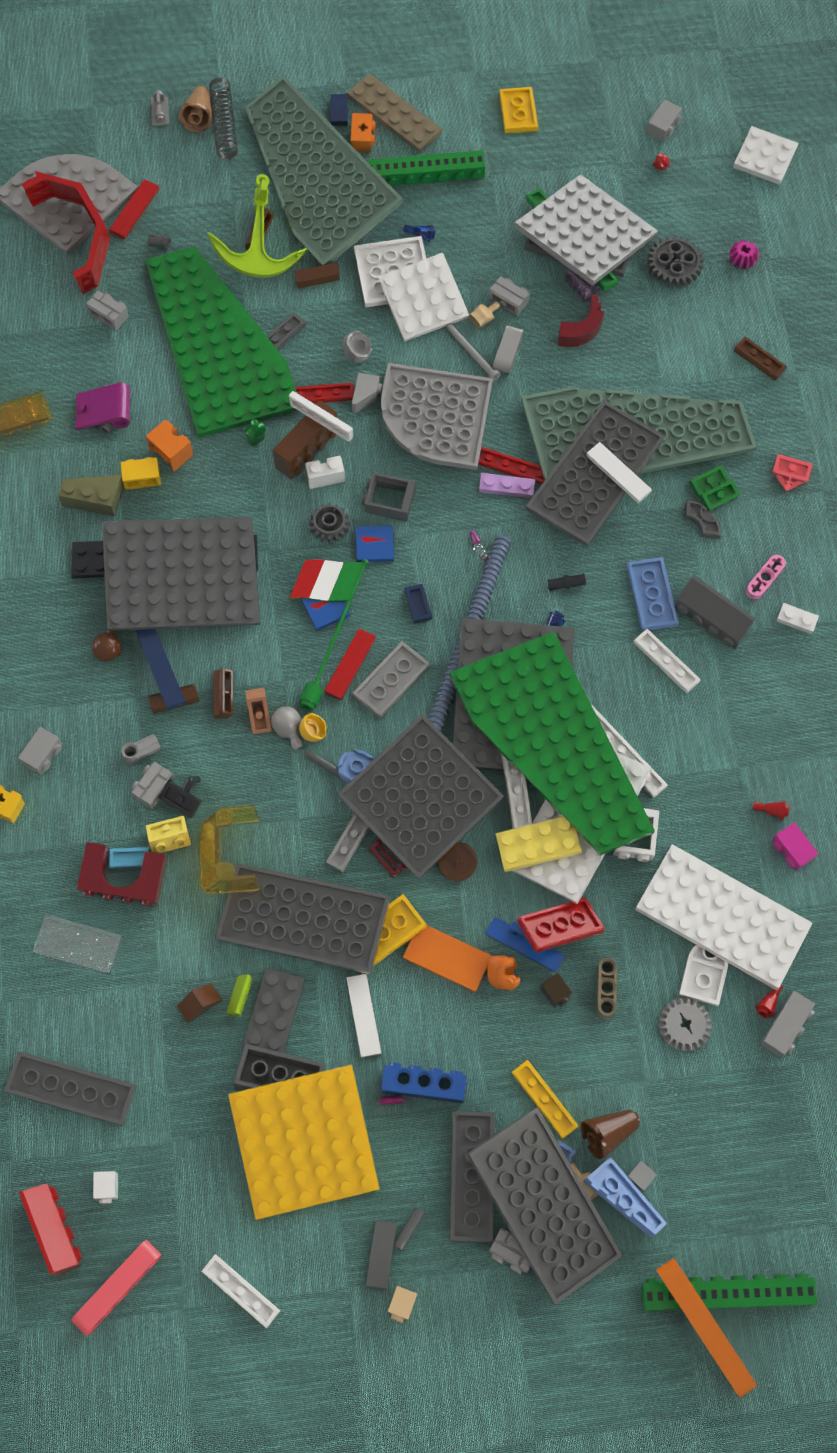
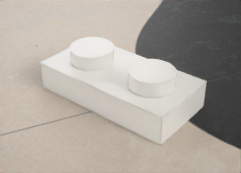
(797, 618)

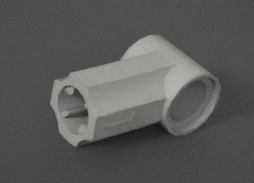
(141, 748)

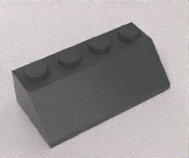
(714, 612)

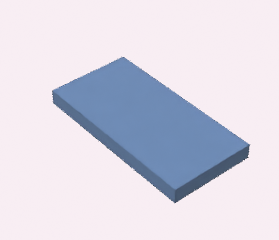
(652, 594)

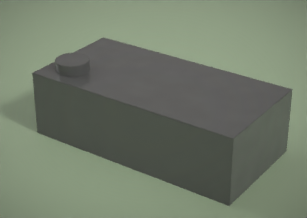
(265, 1067)

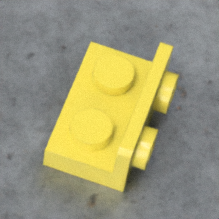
(168, 835)

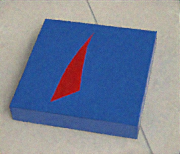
(374, 543)
(324, 613)

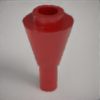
(776, 809)
(767, 1005)

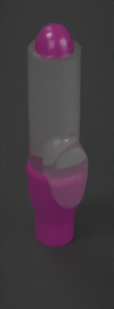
(477, 545)

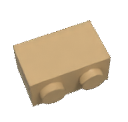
(401, 1304)

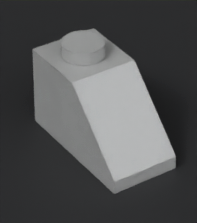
(366, 391)

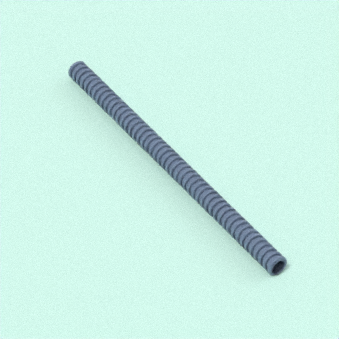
(476, 611)

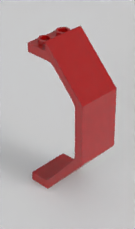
(48, 186)

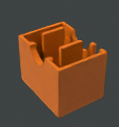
(168, 445)

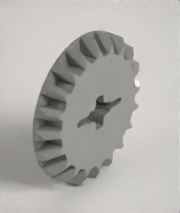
(682, 1038)

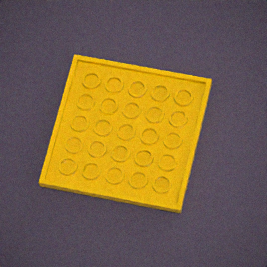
(303, 1141)

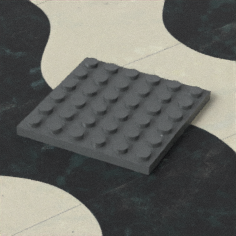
(420, 796)

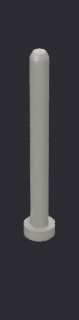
(495, 374)

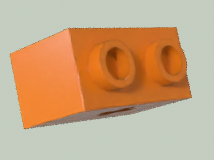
(361, 132)

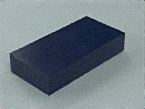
(339, 110)
(418, 603)

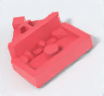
(791, 471)

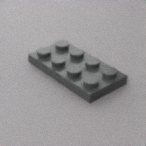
(274, 1010)

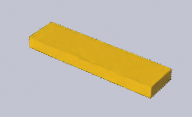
(544, 1099)

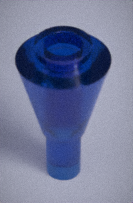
(426, 231)
(555, 619)

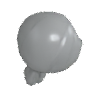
(286, 724)

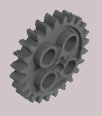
(669, 255)

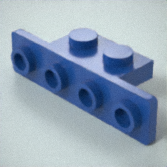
(514, 938)

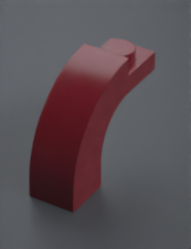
(579, 333)

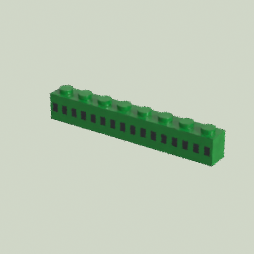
(430, 167)
(735, 1292)

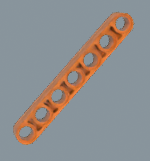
(706, 1327)

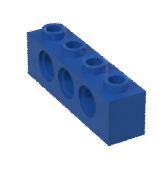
(412, 1089)

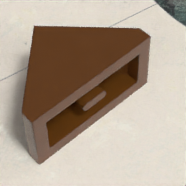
(198, 1002)

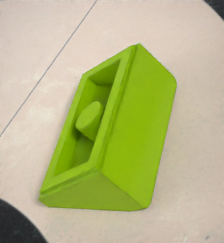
(239, 995)

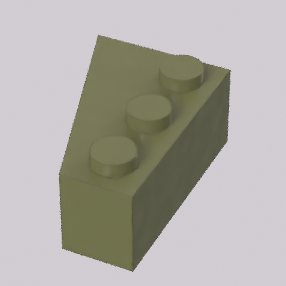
(92, 494)

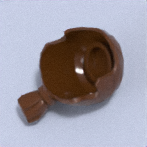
(106, 646)

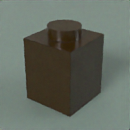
(556, 990)

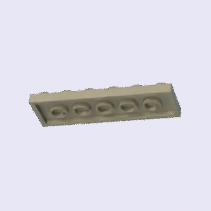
(394, 113)

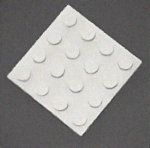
(382, 258)
(423, 297)

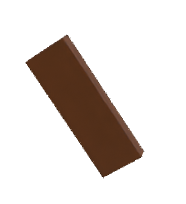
(760, 358)

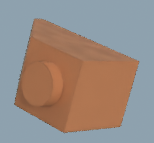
(258, 710)

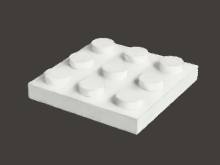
(765, 155)

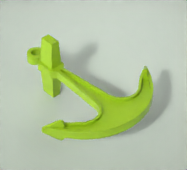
(256, 261)

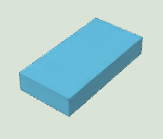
(126, 858)

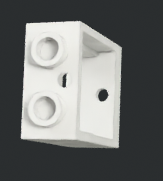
(642, 855)

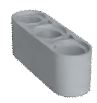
(508, 349)

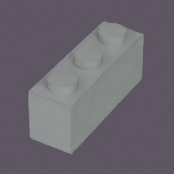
(788, 1024)

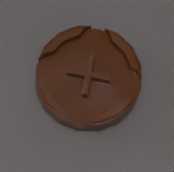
(458, 862)

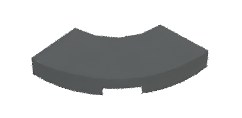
(703, 519)

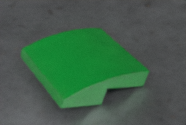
(714, 488)

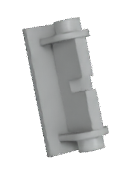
(160, 110)

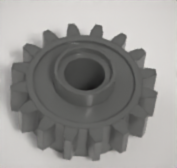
(331, 531)

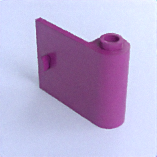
(103, 406)

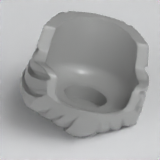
(356, 347)

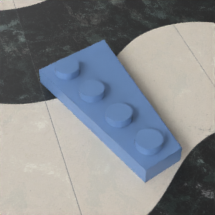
(624, 1196)

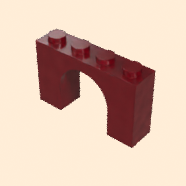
(144, 889)

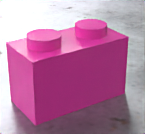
(794, 847)

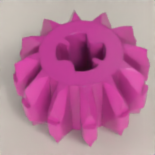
(744, 254)

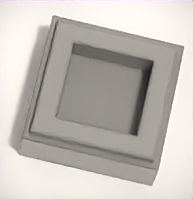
(642, 1175)

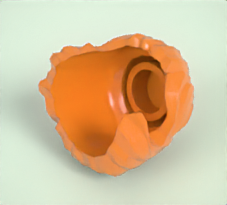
(501, 972)

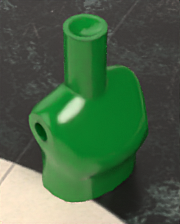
(255, 432)

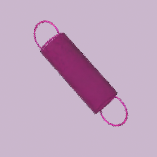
(391, 1100)

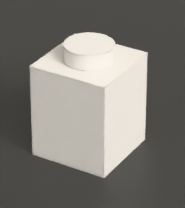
(105, 1187)

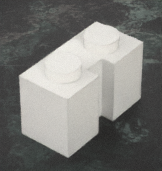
(325, 473)

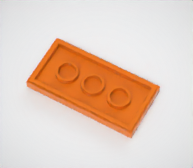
(447, 958)

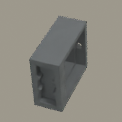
(390, 482)

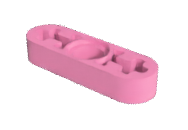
(765, 584)

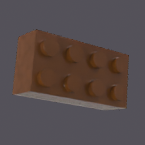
(302, 444)

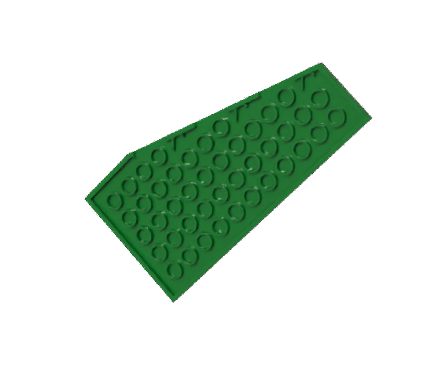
(218, 348)
(548, 730)

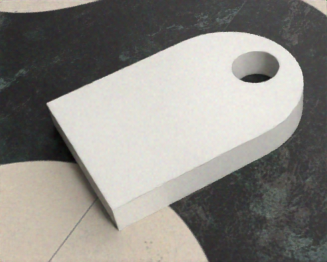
(703, 977)

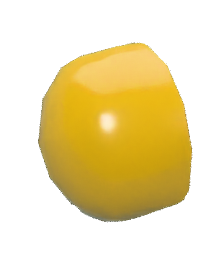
(312, 728)

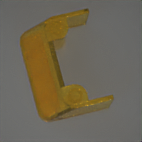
(219, 876)

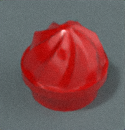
(661, 162)

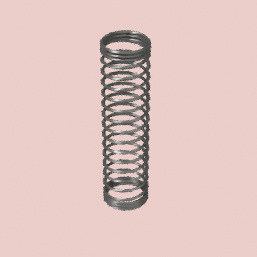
(225, 143)

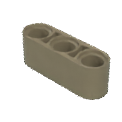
(609, 979)

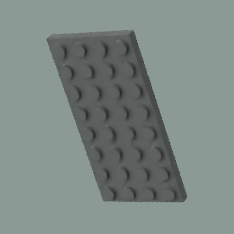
(577, 492)
(305, 919)
(544, 1205)

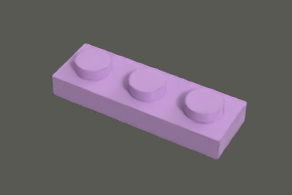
(507, 485)

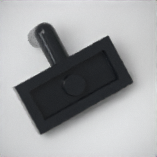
(180, 797)

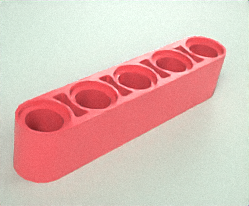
(116, 1287)

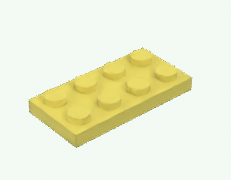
(538, 843)

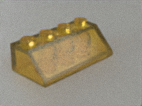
(24, 412)

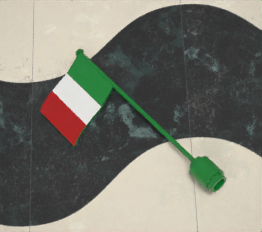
(330, 583)

